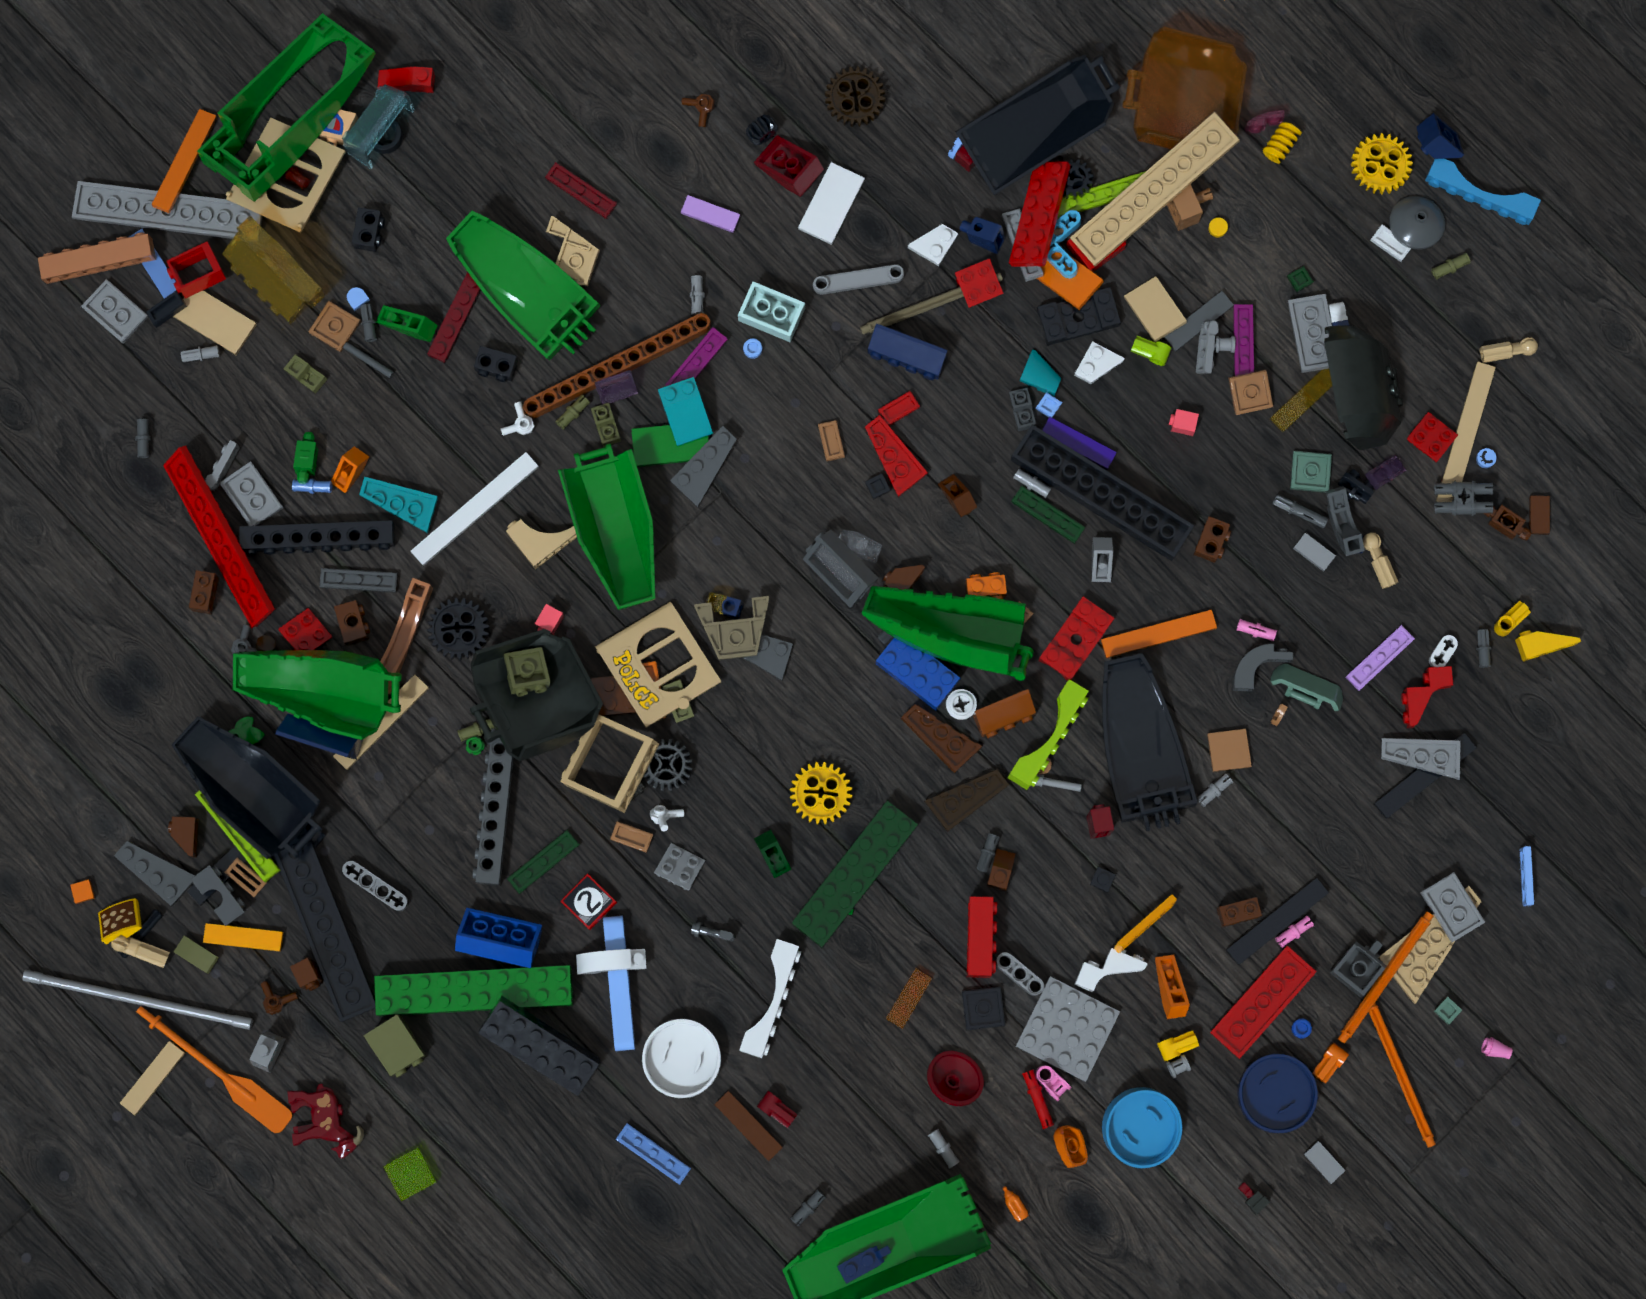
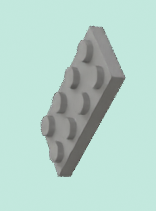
(1308, 321)

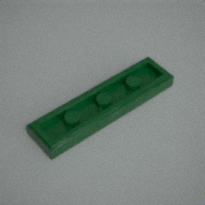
(1048, 514)
(543, 862)

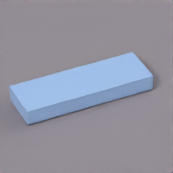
(1526, 876)

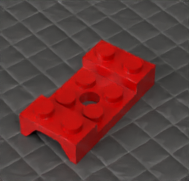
(1088, 623)

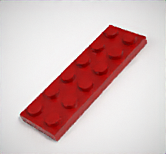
(1039, 215)
(1263, 1002)

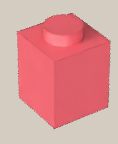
(1183, 422)
(549, 619)

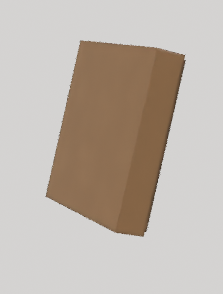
(334, 326)
(1250, 392)
(1229, 750)

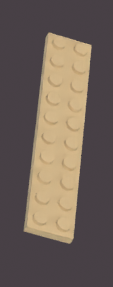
(1154, 189)

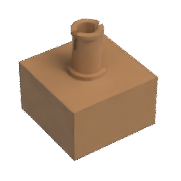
(1186, 207)

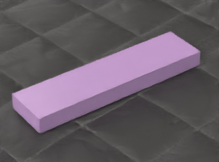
(1380, 658)

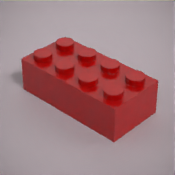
(980, 937)

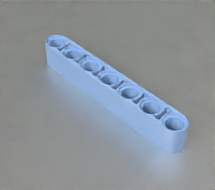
(619, 987)

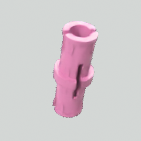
(1256, 630)
(1294, 931)

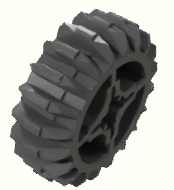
(673, 758)

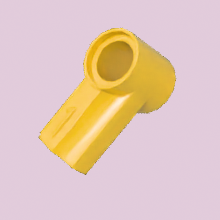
(1512, 618)
(1175, 1046)

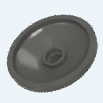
(1411, 230)

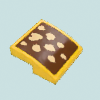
(119, 920)

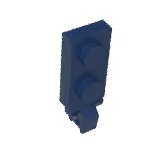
(862, 1263)

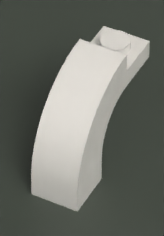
(610, 961)

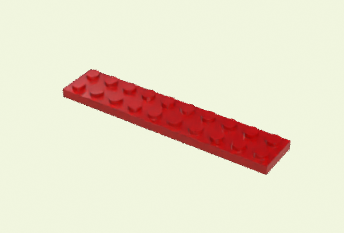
(218, 537)

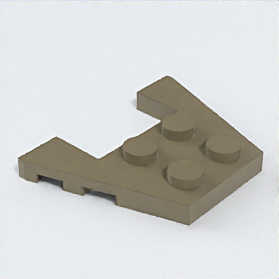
(735, 637)

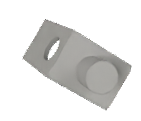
(267, 1051)

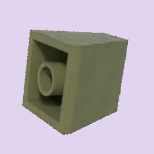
(395, 1046)

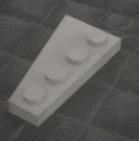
(1428, 755)

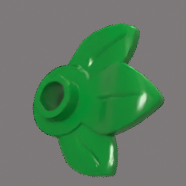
(246, 732)

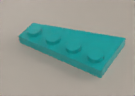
(402, 502)

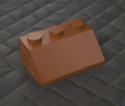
(1005, 714)

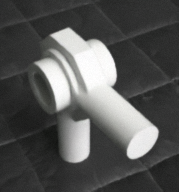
(522, 425)
(660, 815)

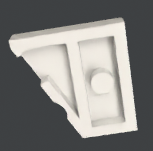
(934, 244)
(1097, 363)

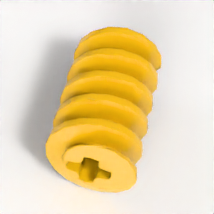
(1280, 141)

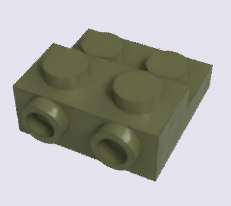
(527, 671)

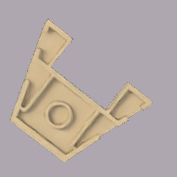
(576, 254)

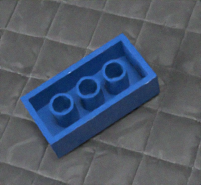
(918, 672)
(498, 937)

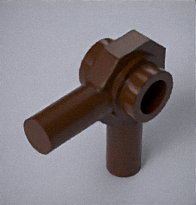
(703, 103)
(274, 1003)

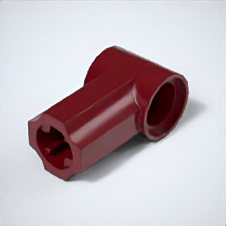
(774, 1107)

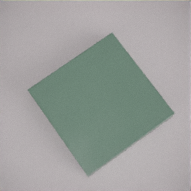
(1310, 471)

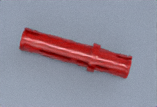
(1038, 1099)

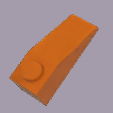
(1171, 987)

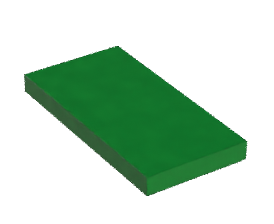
(658, 446)

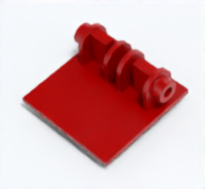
(978, 283)
(1432, 437)
(305, 631)

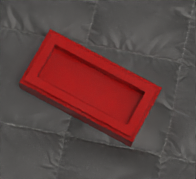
(899, 408)

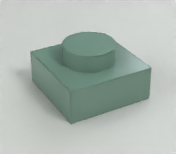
(1447, 1010)

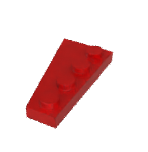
(895, 457)

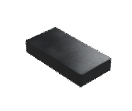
(166, 309)

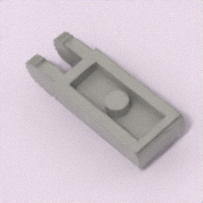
(1206, 347)
(221, 466)

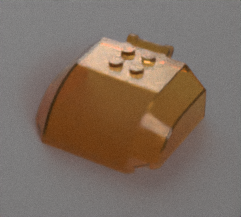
(1183, 85)

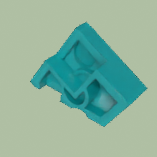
(1040, 374)

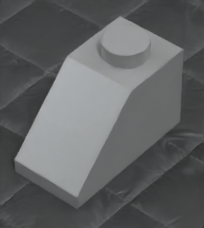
(1102, 559)

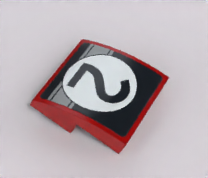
(588, 901)

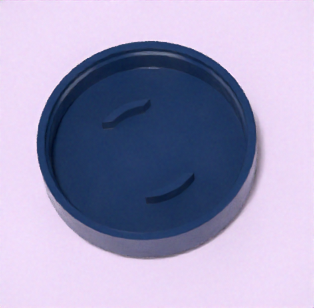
(1277, 1093)

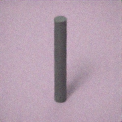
(367, 359)

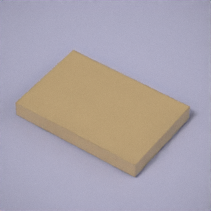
(1155, 309)

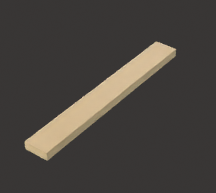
(1467, 426)

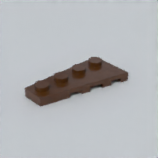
(944, 741)

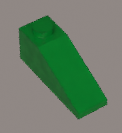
(407, 323)

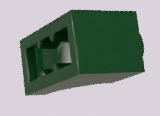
(772, 854)

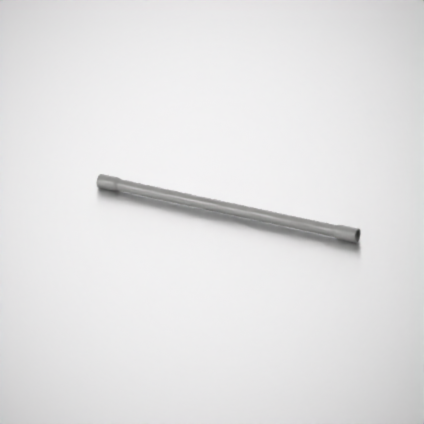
(234, 1020)

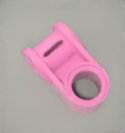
(1053, 1082)

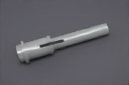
(1058, 783)

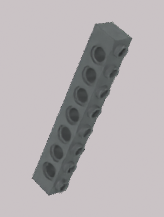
(493, 875)

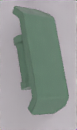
(1309, 684)

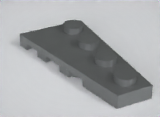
(702, 468)
(161, 876)

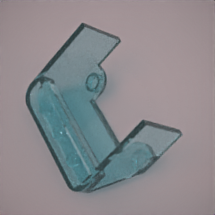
(375, 122)

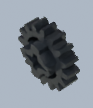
(1079, 181)

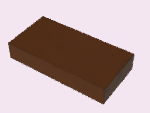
(1539, 515)

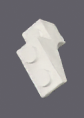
(1114, 964)

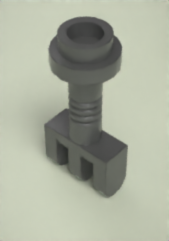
(698, 929)

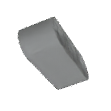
(1029, 975)

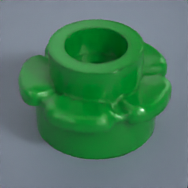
(475, 750)

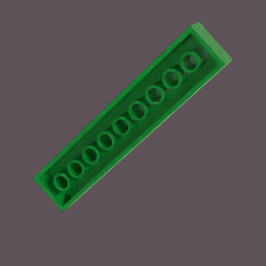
(472, 990)

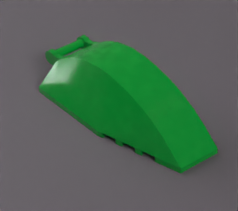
(613, 523)

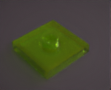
(410, 1174)

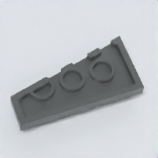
(772, 656)

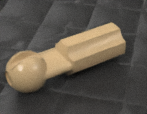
(1506, 349)
(1380, 562)
(140, 950)

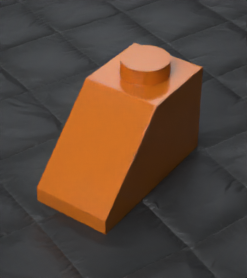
(349, 469)

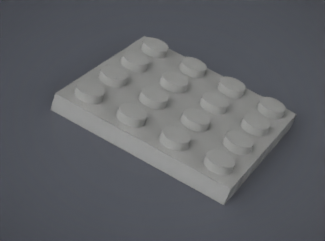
(1067, 1029)

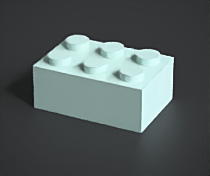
(771, 311)

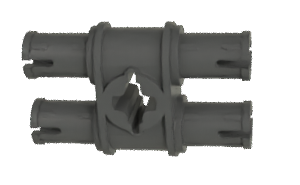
(1470, 489)

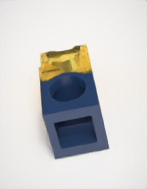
(725, 605)

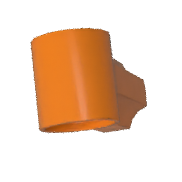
(1332, 1059)

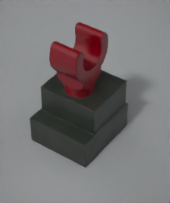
(1256, 1201)

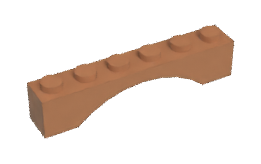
(411, 614)

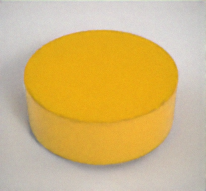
(1218, 227)

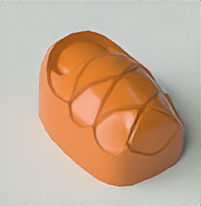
(1070, 1146)

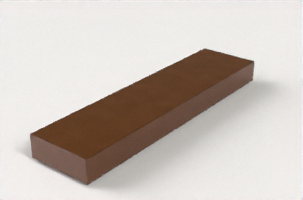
(748, 1126)

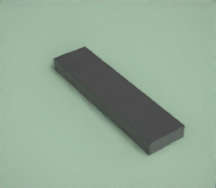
(1210, 311)
(358, 580)

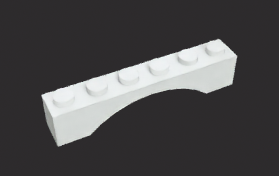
(756, 1038)

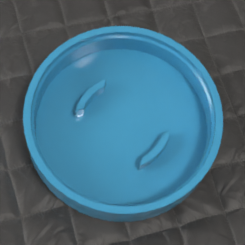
(1142, 1127)

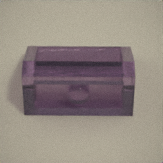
(616, 387)

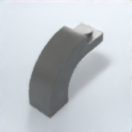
(1344, 528)
(1244, 673)

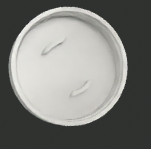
(681, 1058)

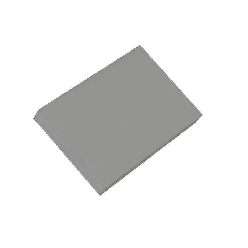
(114, 311)
(251, 495)
(1452, 907)

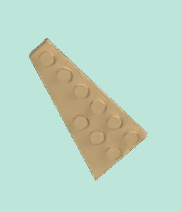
(1424, 957)

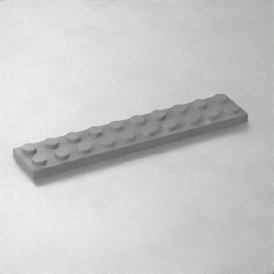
(134, 208)

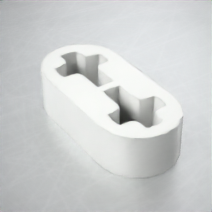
(1439, 650)

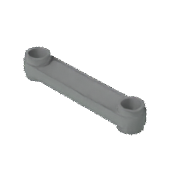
(858, 279)

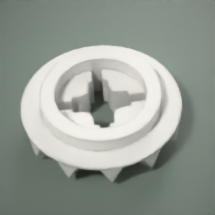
(965, 696)

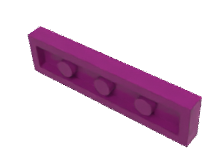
(1243, 339)
(699, 357)

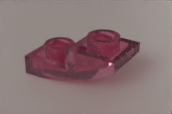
(1259, 122)

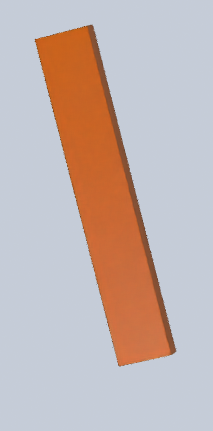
(184, 161)
(1158, 634)

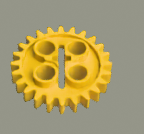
(1385, 147)
(822, 775)

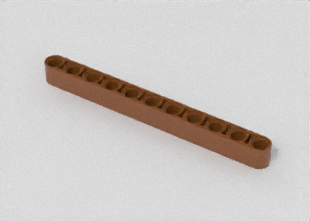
(607, 365)

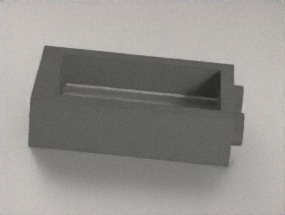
(839, 568)

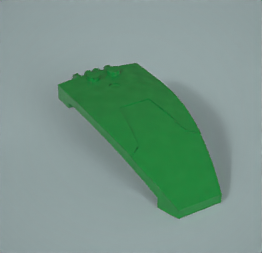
(523, 284)

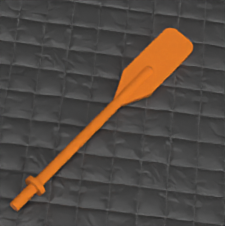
(242, 1090)

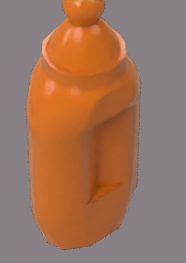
(1015, 1205)

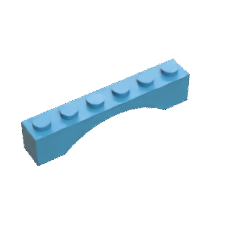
(1518, 206)

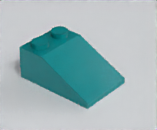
(685, 411)

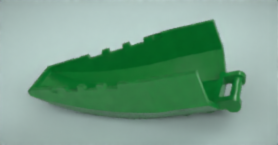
(959, 630)
(328, 688)

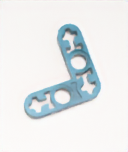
(1054, 247)

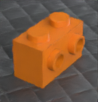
(991, 585)

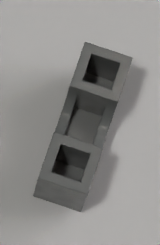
(210, 879)

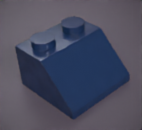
(1439, 139)

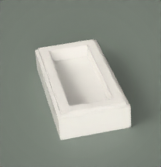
(1385, 240)

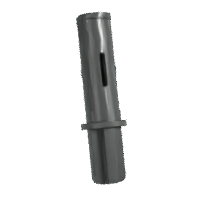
(1300, 511)

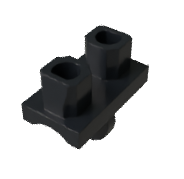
(1355, 488)

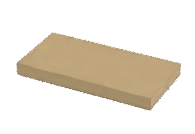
(216, 321)

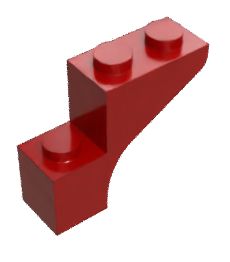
(1417, 697)

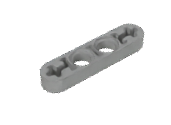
(376, 884)

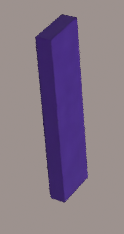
(1080, 443)

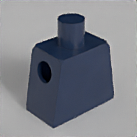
(984, 234)

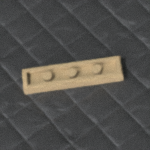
(152, 1078)

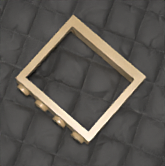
(634, 775)

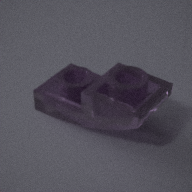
(1385, 472)

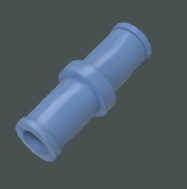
(312, 486)

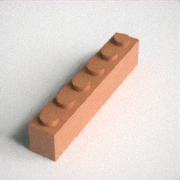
(96, 258)

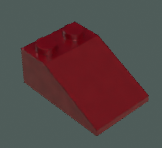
(789, 165)

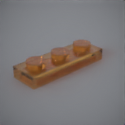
(908, 998)

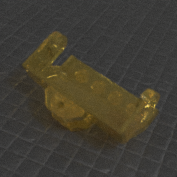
(271, 271)

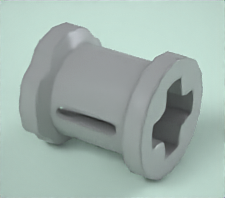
(1225, 344)
(1178, 1066)

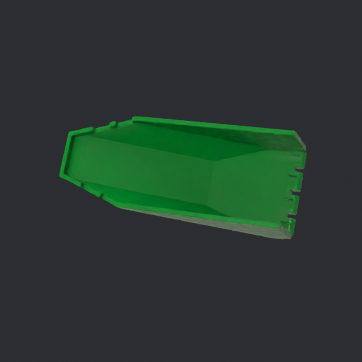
(924, 1237)

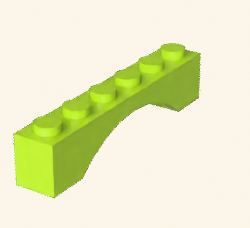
(1068, 702)

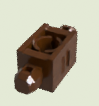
(1523, 533)

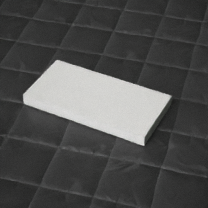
(831, 203)

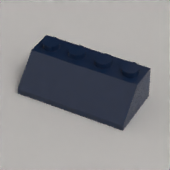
(907, 352)
(306, 733)

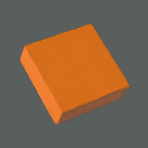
(82, 891)

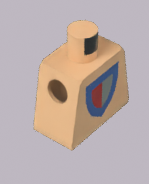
(338, 126)

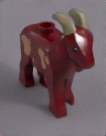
(325, 1119)

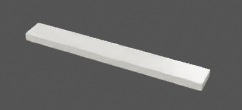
(474, 509)

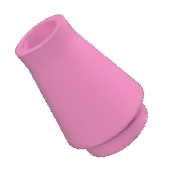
(1494, 1048)

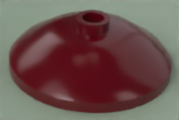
(961, 1072)

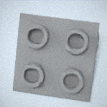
(679, 866)

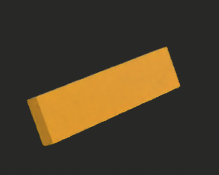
(1145, 924)
(243, 937)

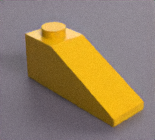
(1541, 643)

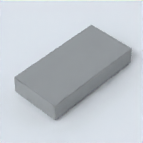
(1314, 552)
(1324, 1162)

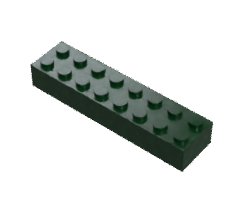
(854, 874)

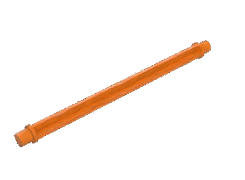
(1385, 978)
(1401, 1075)

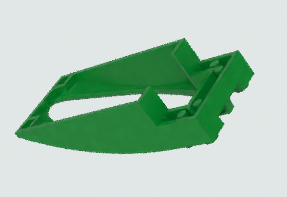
(245, 108)

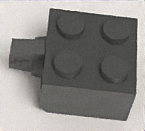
(1359, 967)

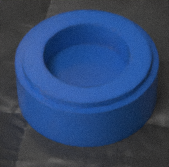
(1301, 1028)

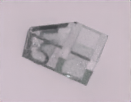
(861, 545)

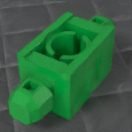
(305, 458)

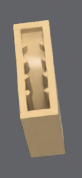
(536, 545)

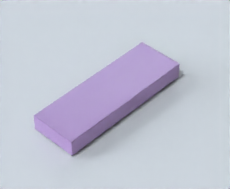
(710, 214)

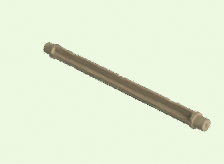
(916, 309)

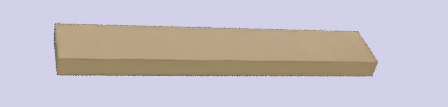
(407, 697)

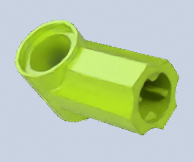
(1155, 352)

